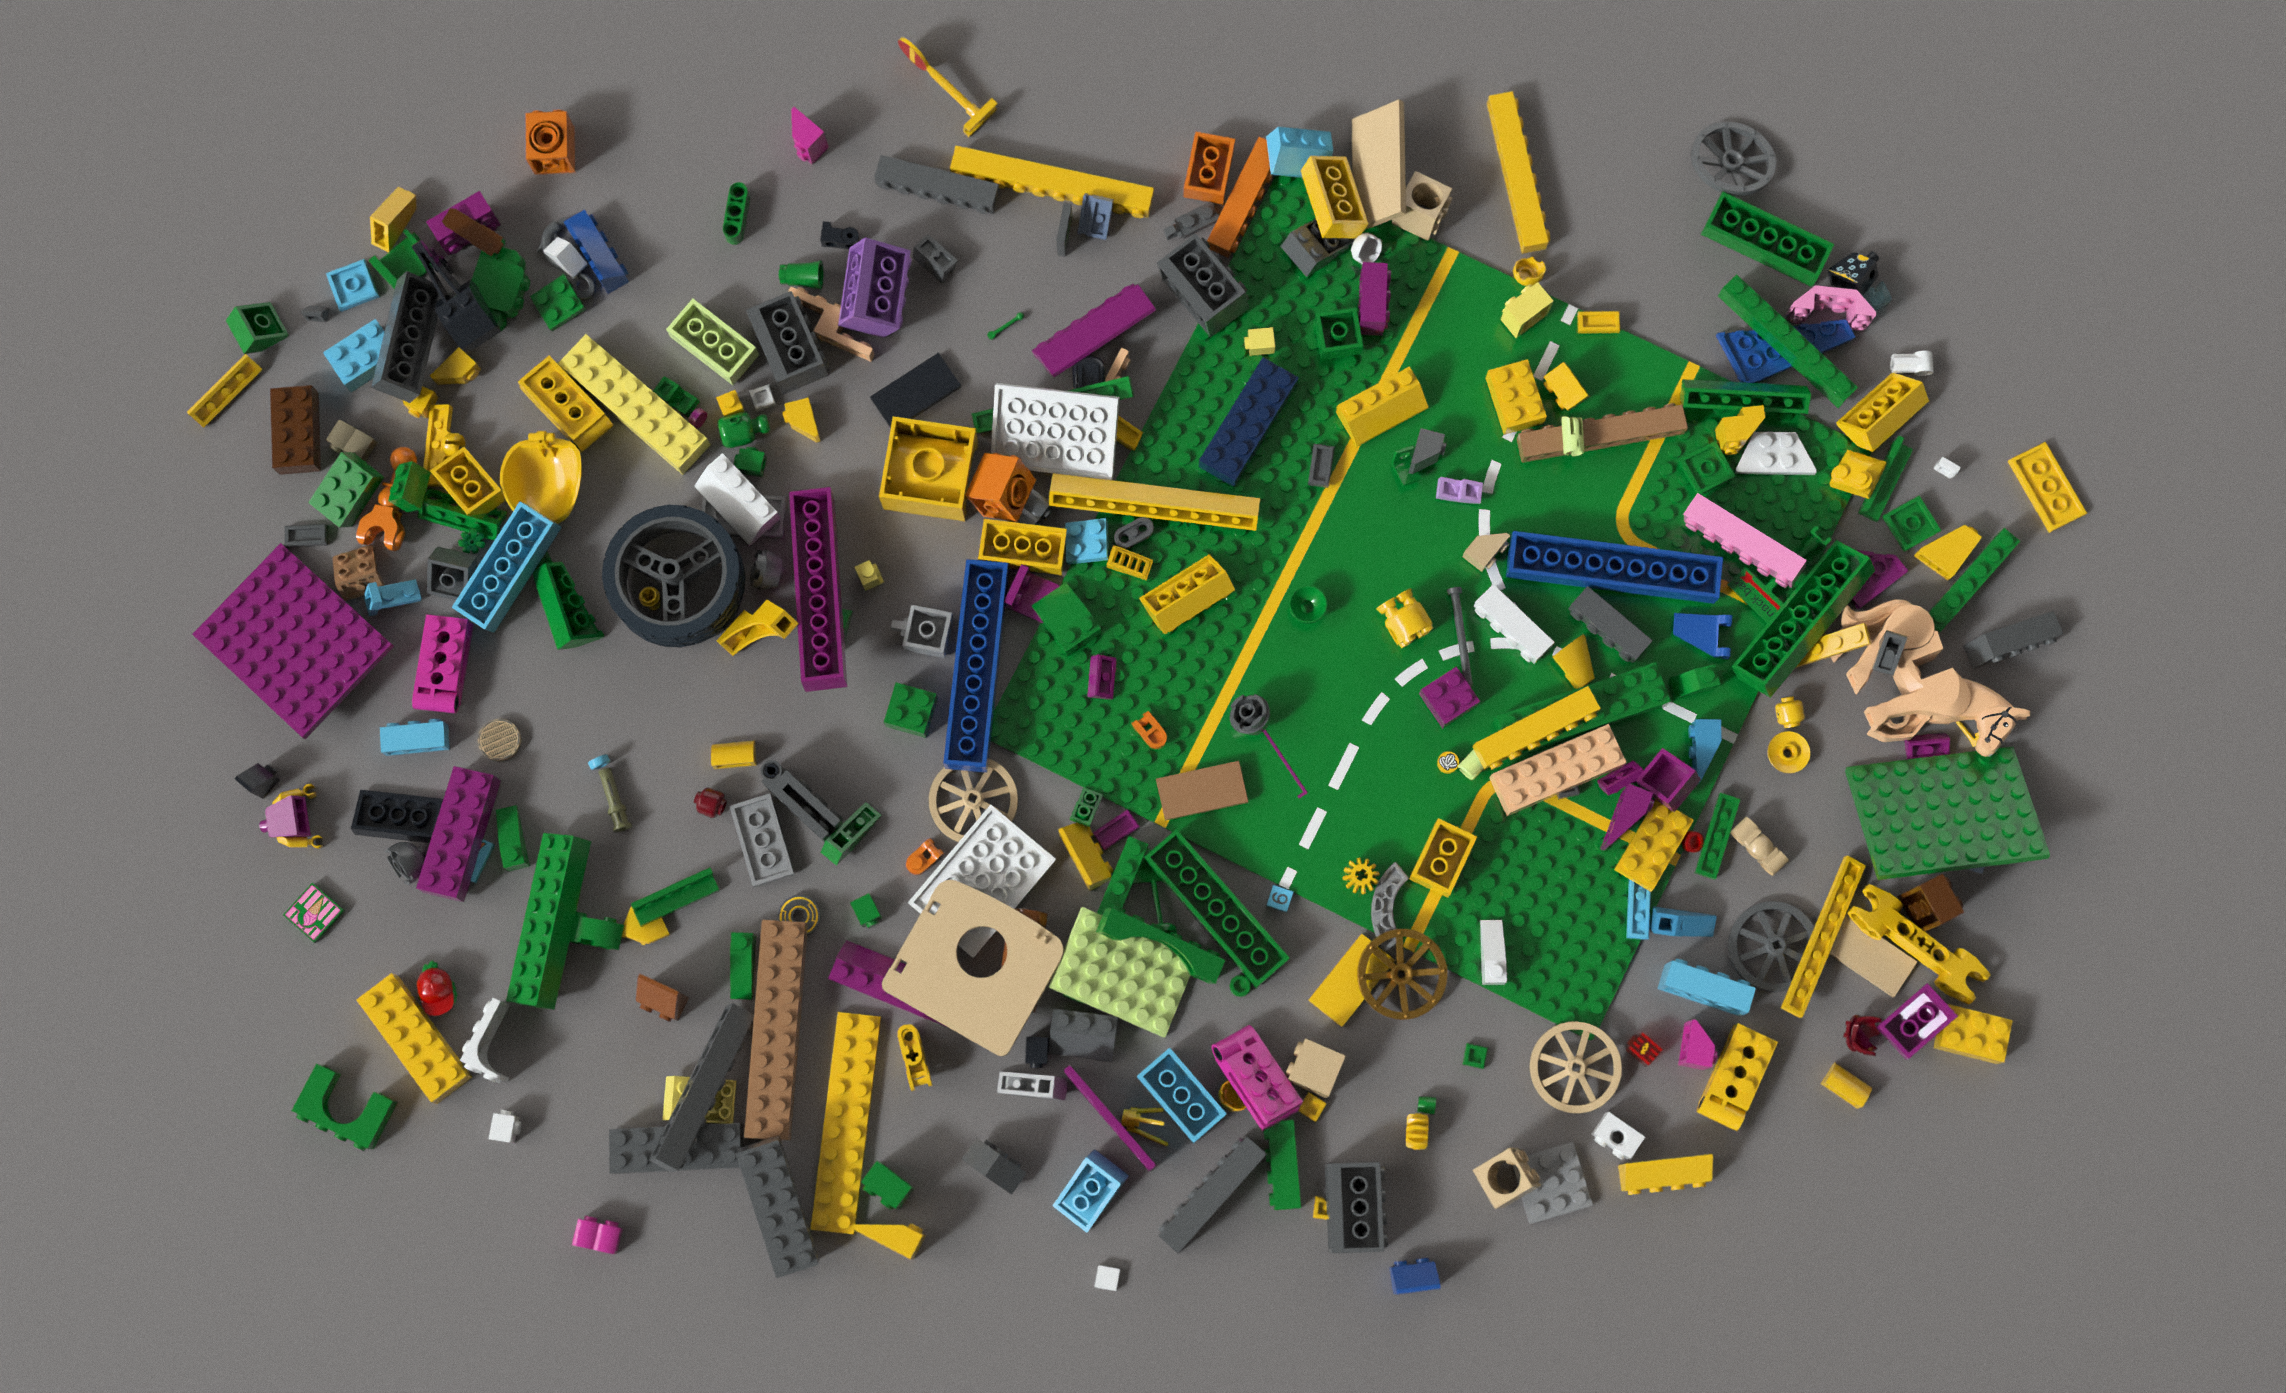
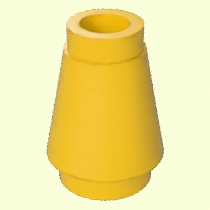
(650, 598)

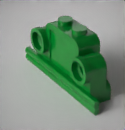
(502, 283)

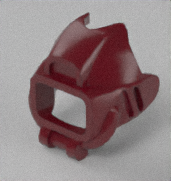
(1863, 1030)

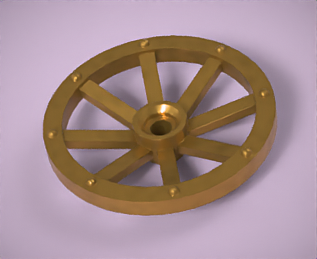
(1376, 1004)

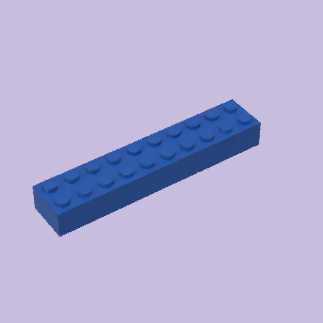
(1614, 567)
(976, 666)

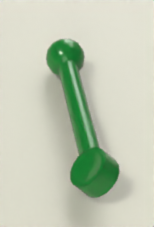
(992, 334)

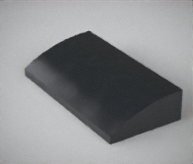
(395, 816)

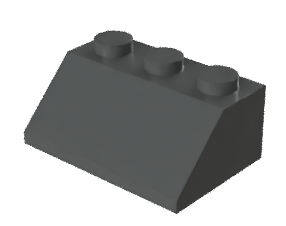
(1082, 1035)

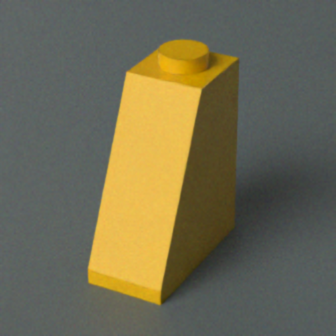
(391, 218)
(1949, 551)

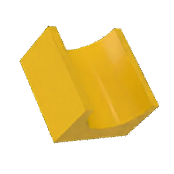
(927, 468)

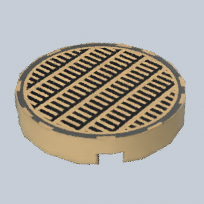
(499, 740)

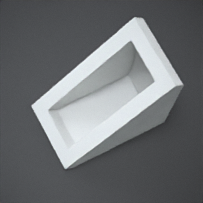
(566, 256)

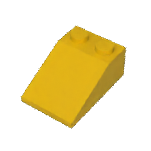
(900, 1238)

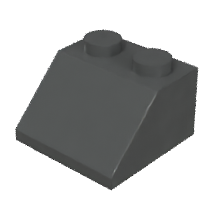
(449, 572)

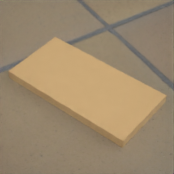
(1380, 162)

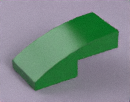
(676, 396)

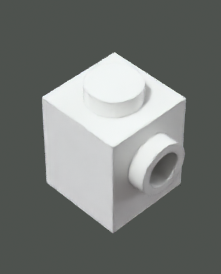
(505, 1127)

